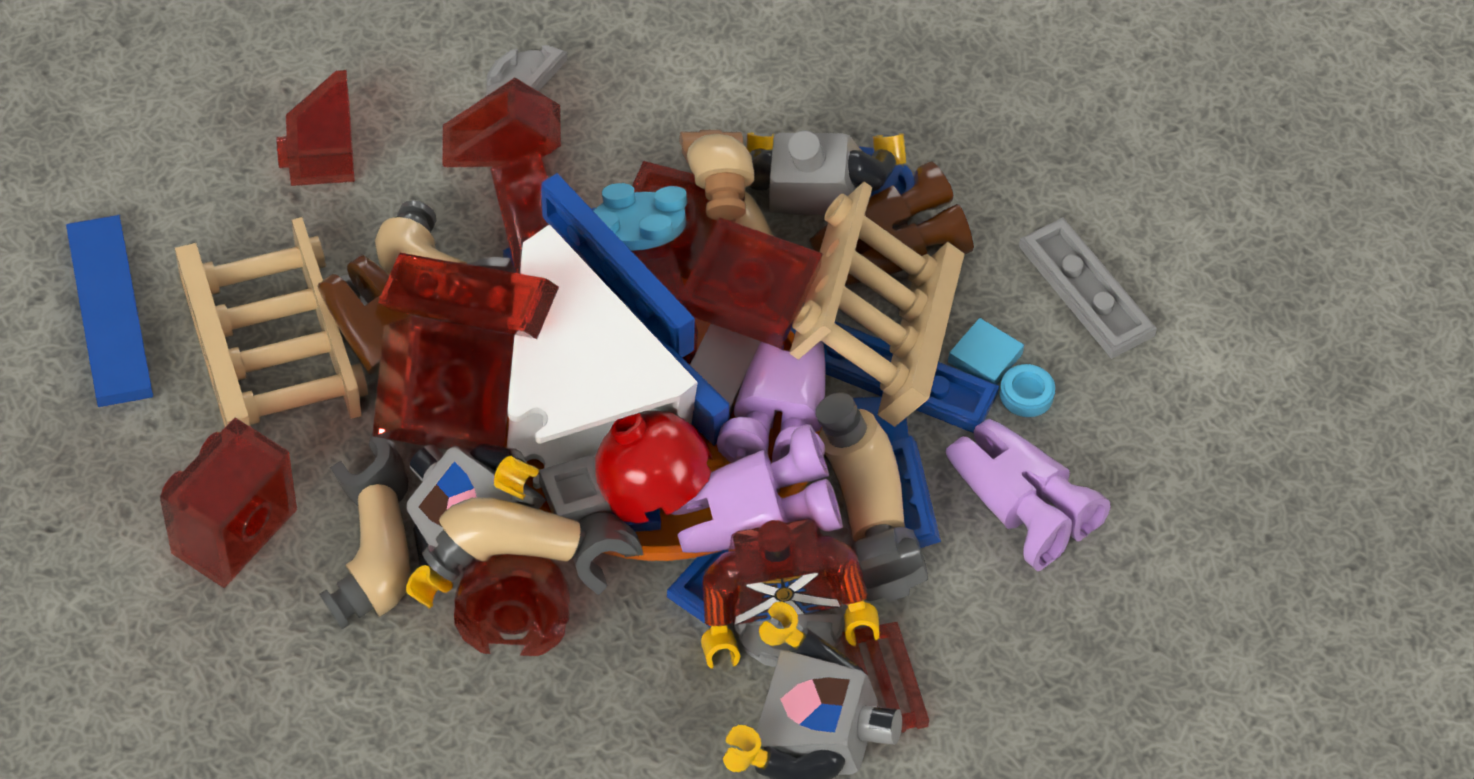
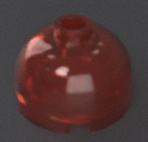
(510, 598)

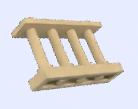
(923, 307)
(231, 365)

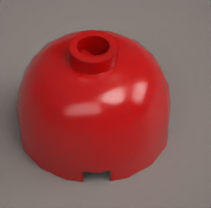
(651, 464)

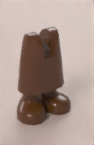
(894, 210)
(359, 323)

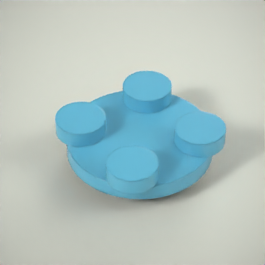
(643, 218)

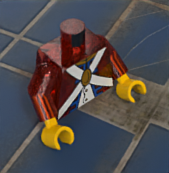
(787, 566)

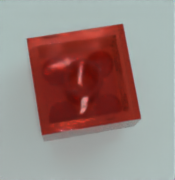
(443, 384)
(228, 501)

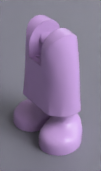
(772, 385)
(1019, 485)
(747, 495)

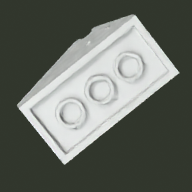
(586, 364)

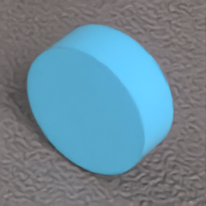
(1027, 390)

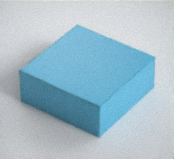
(986, 352)

